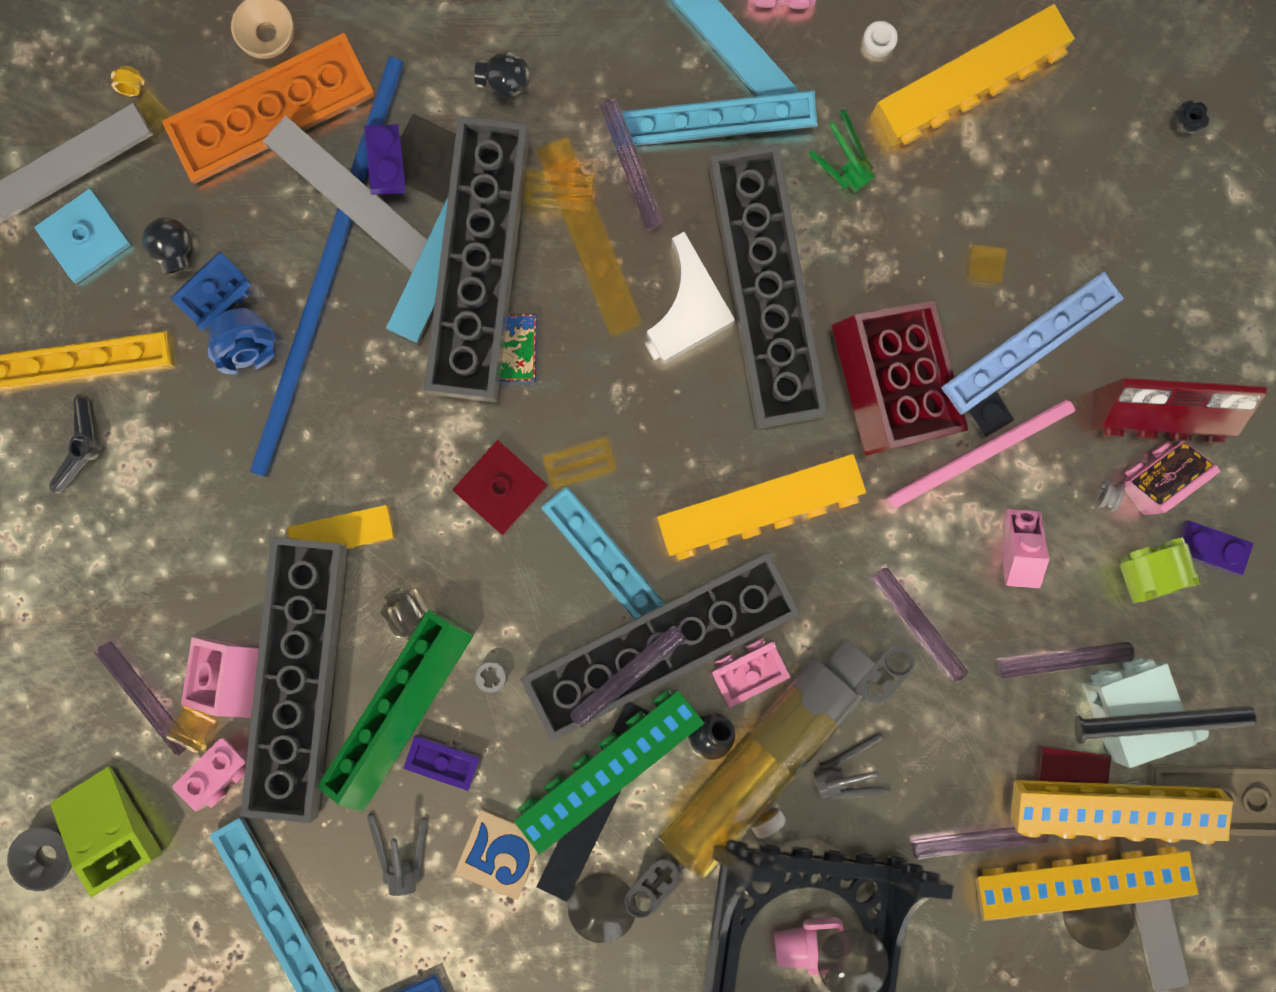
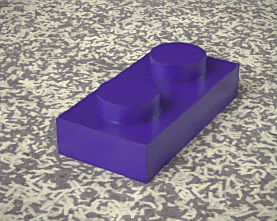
(384, 159)
(1216, 547)
(441, 762)

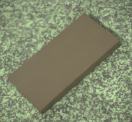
(1247, 786)

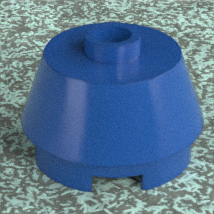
(239, 340)

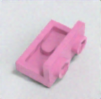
(750, 672)
(211, 774)

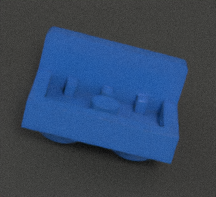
(212, 290)

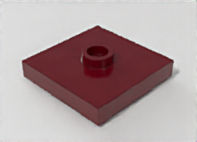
(500, 487)
(1073, 766)

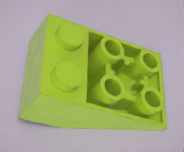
(103, 832)

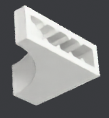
(696, 312)

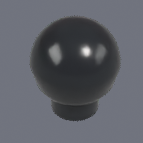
(504, 75)
(167, 243)
(714, 737)

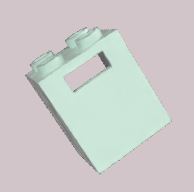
(1138, 690)

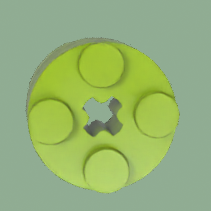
(1160, 572)

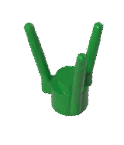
(858, 169)

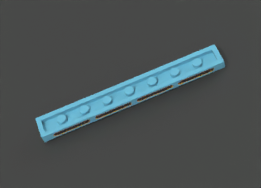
(272, 908)

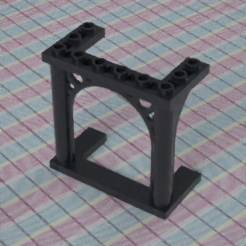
(897, 894)

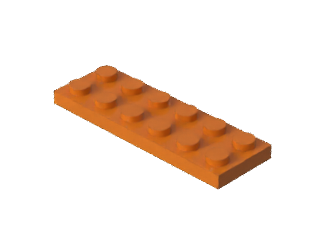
(239, 119)

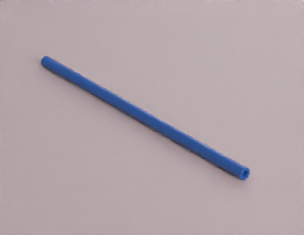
(321, 283)

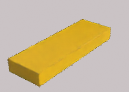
(351, 528)

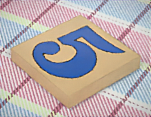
(497, 855)

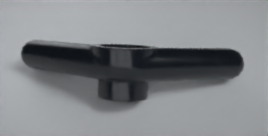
(81, 446)

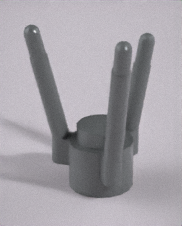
(833, 783)
(399, 875)

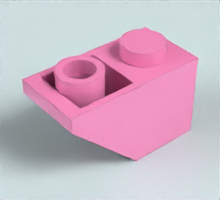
(1024, 549)

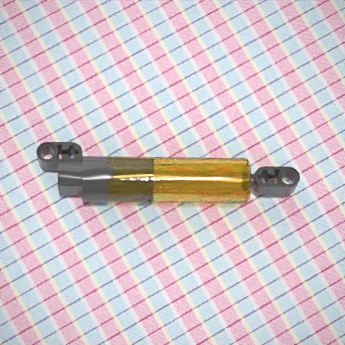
(765, 764)

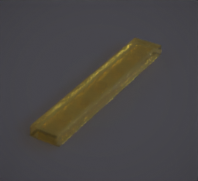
(592, 245)

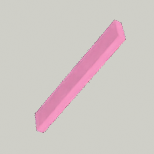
(979, 454)

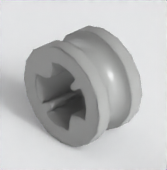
(1111, 495)
(480, 680)

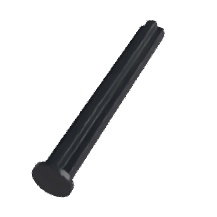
(1163, 722)

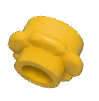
(127, 81)

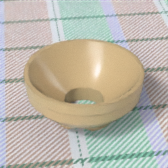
(251, 17)

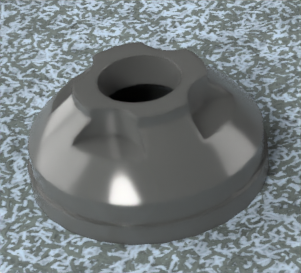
(26, 866)

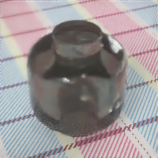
(403, 611)

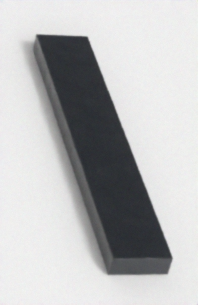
(576, 846)

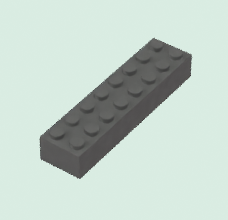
(477, 259)
(767, 286)
(711, 619)
(294, 680)

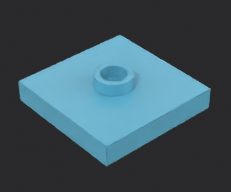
(82, 236)

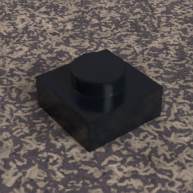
(990, 415)

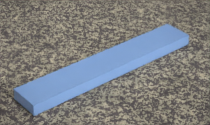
(1032, 343)

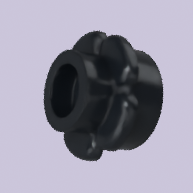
(1185, 121)

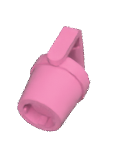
(799, 945)

